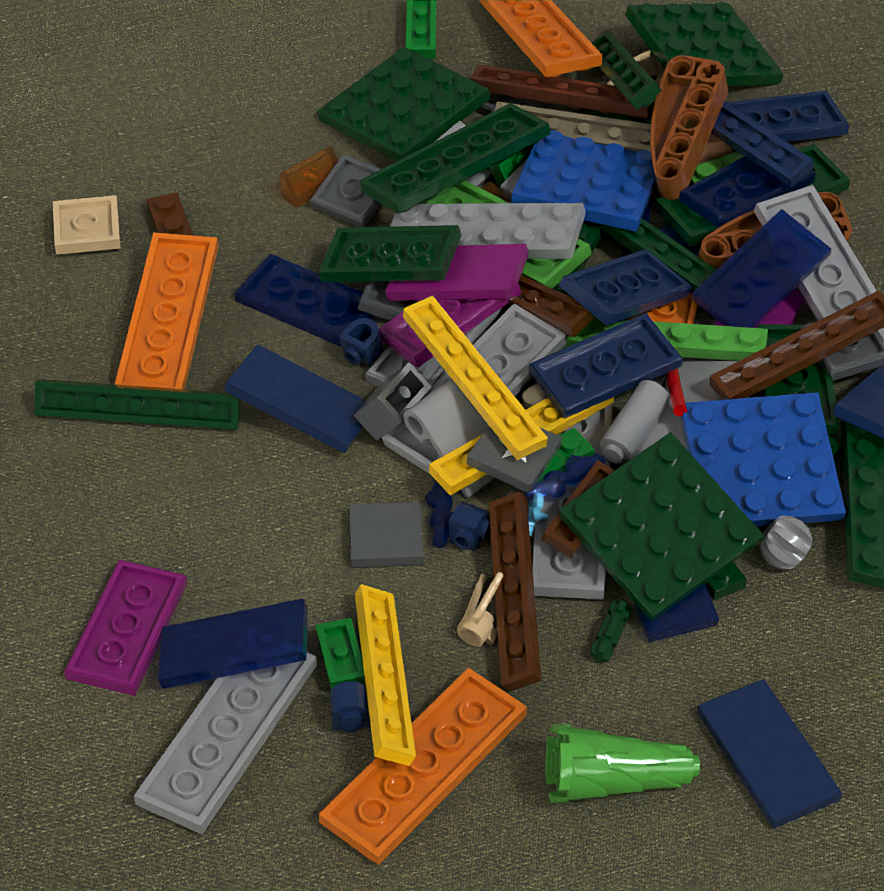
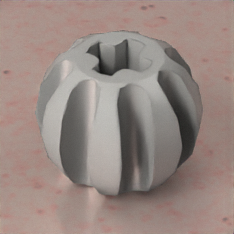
(785, 542)

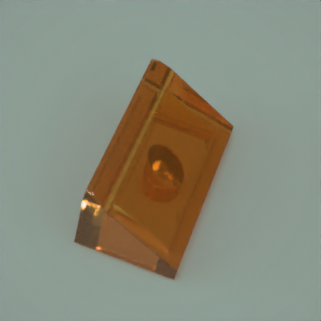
(304, 178)

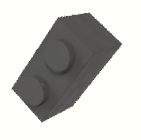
(391, 399)

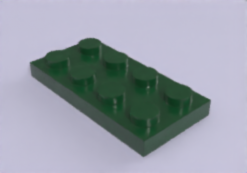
(390, 253)
(808, 380)

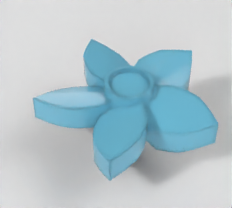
(534, 511)

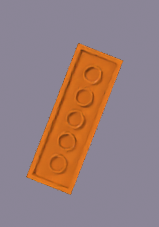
(545, 35)
(168, 311)
(449, 743)

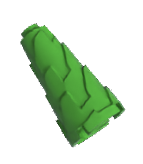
(602, 764)

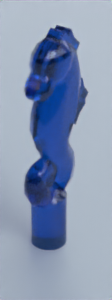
(555, 480)
(440, 516)

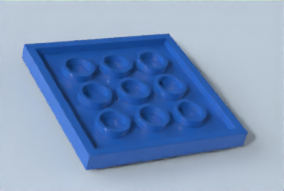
(604, 178)
(768, 455)

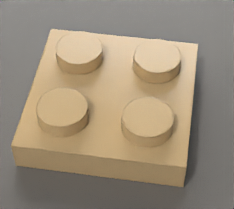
(86, 225)

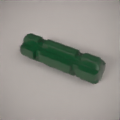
(610, 631)

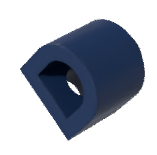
(361, 342)
(469, 526)
(349, 707)

